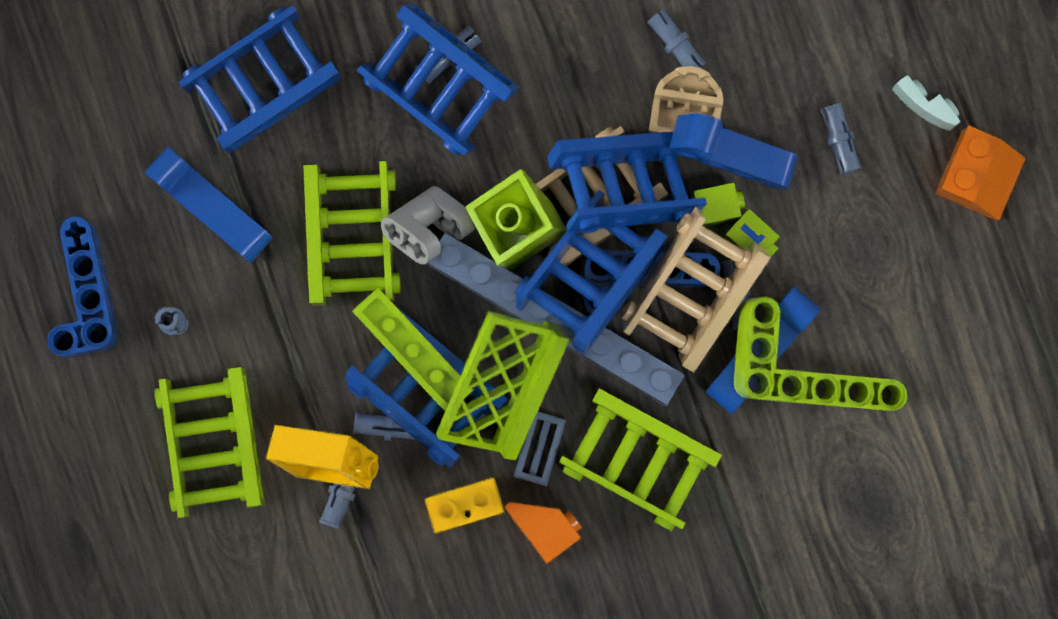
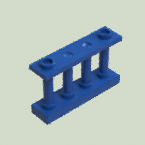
(469, 66)
(262, 113)
(622, 149)
(606, 302)
(438, 450)

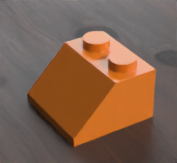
(981, 173)
(545, 528)

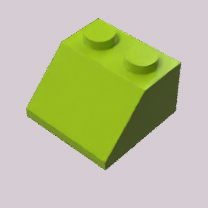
(516, 220)

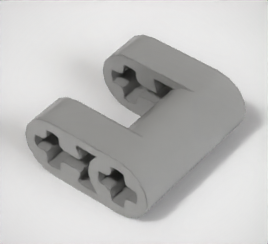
(408, 224)

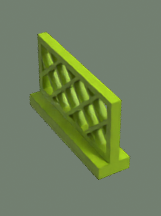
(525, 390)

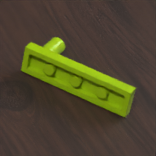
(409, 347)

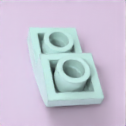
(937, 111)

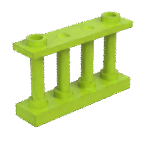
(322, 252)
(668, 443)
(243, 455)

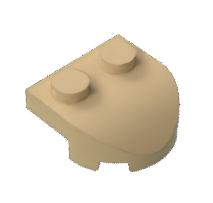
(684, 92)

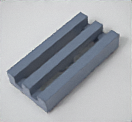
(531, 477)

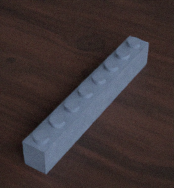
(608, 351)

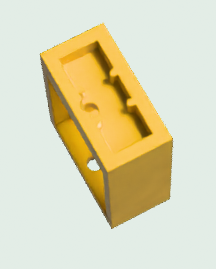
(322, 457)
(449, 508)

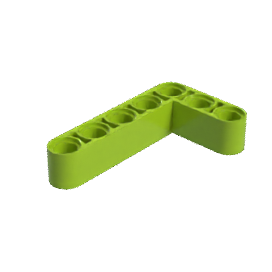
(803, 382)

